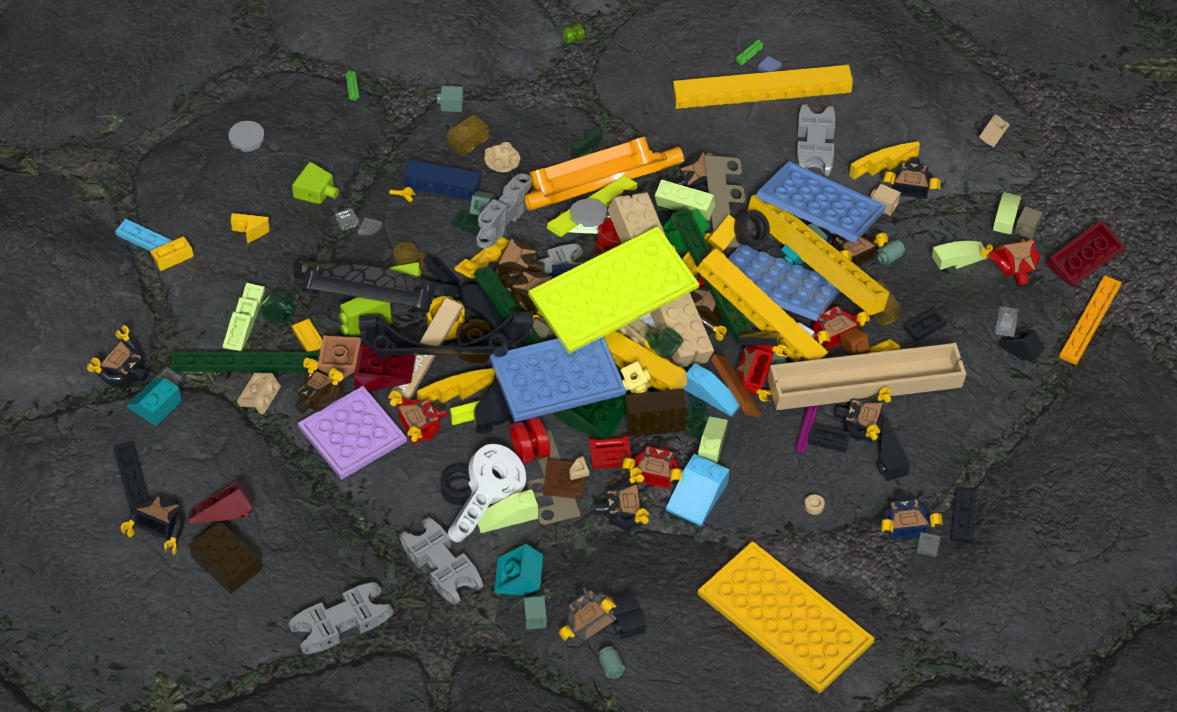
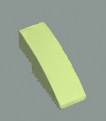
(1007, 213)
(957, 254)

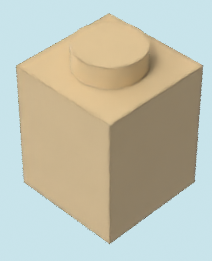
(994, 130)
(886, 196)

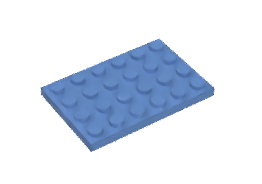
(821, 201)
(785, 283)
(550, 380)

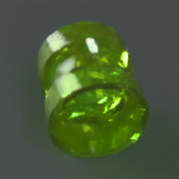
(573, 33)

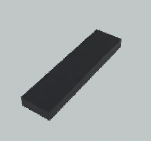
(130, 474)

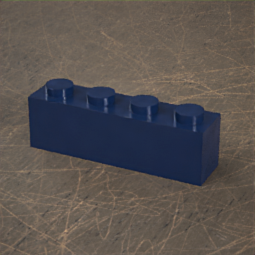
(441, 179)

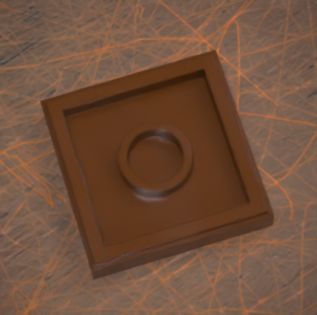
(558, 480)

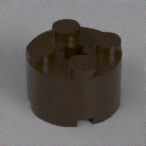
(469, 332)

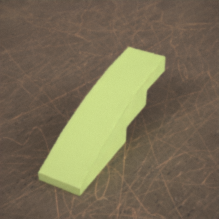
(244, 317)

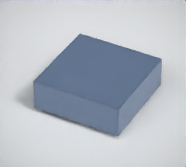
(769, 65)

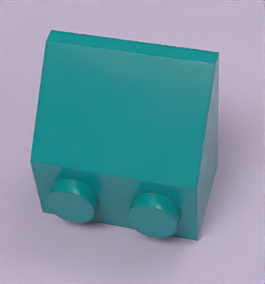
(156, 400)
(519, 571)

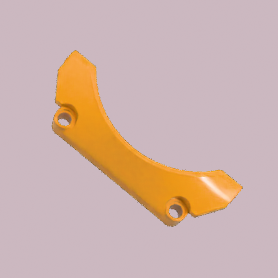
(597, 171)

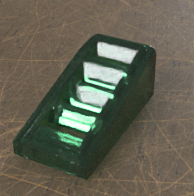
(469, 228)

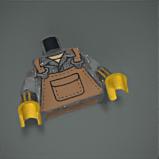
(588, 614)

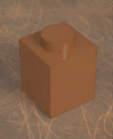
(854, 342)

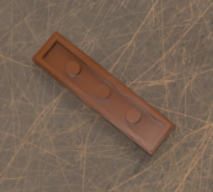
(734, 384)

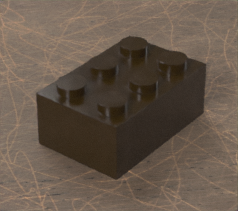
(655, 412)
(225, 557)

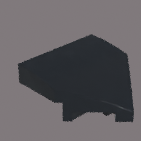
(759, 338)

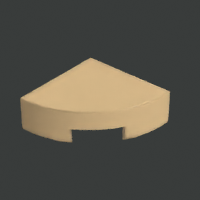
(579, 469)

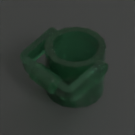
(277, 307)
(664, 342)

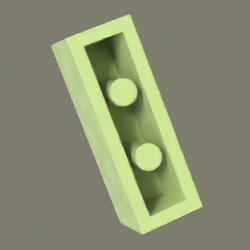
(681, 198)

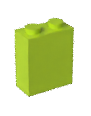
(360, 306)

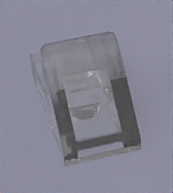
(1006, 321)

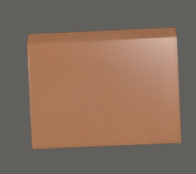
(339, 354)

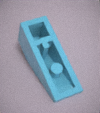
(710, 389)

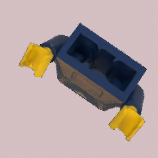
(908, 518)

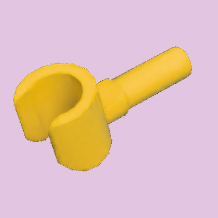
(406, 193)

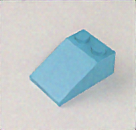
(699, 490)

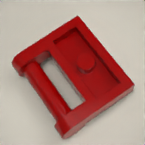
(610, 456)

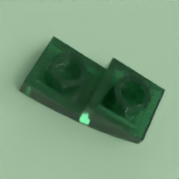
(591, 141)
(696, 419)

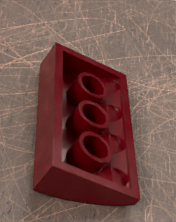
(1085, 254)

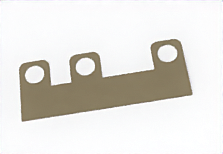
(716, 169)
(563, 507)

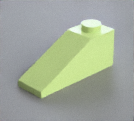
(713, 439)
(509, 511)

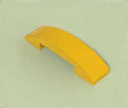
(481, 260)

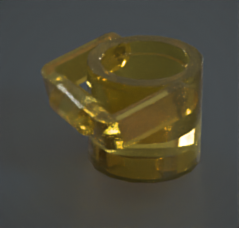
(407, 253)

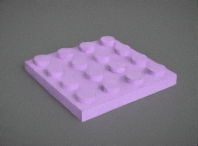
(352, 432)

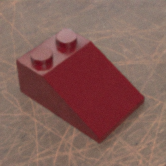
(382, 374)
(224, 505)

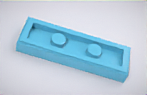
(140, 235)

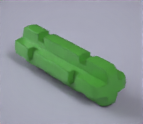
(749, 52)
(352, 85)

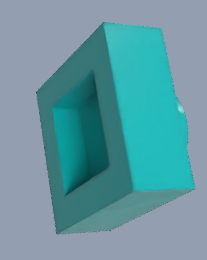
(791, 256)

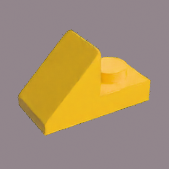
(253, 225)

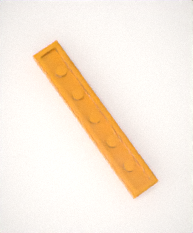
(1090, 320)

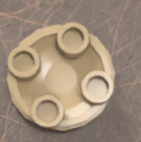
(502, 157)

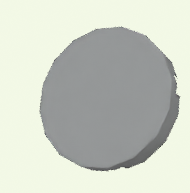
(246, 136)
(588, 212)

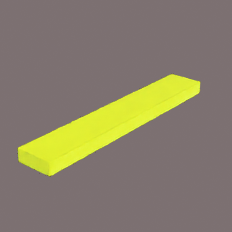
(564, 224)

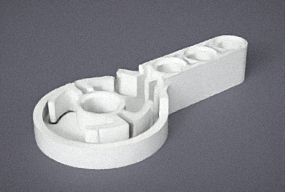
(488, 488)

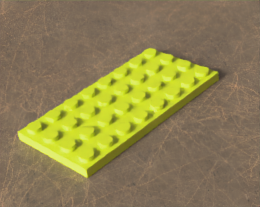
(613, 289)

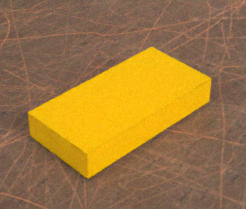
(723, 234)
(308, 336)

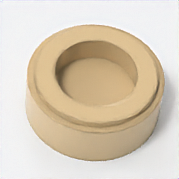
(814, 504)

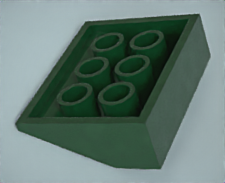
(596, 418)

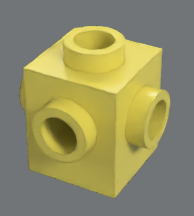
(636, 378)

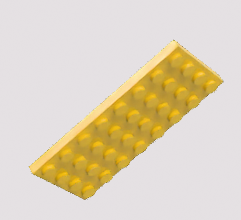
(786, 617)

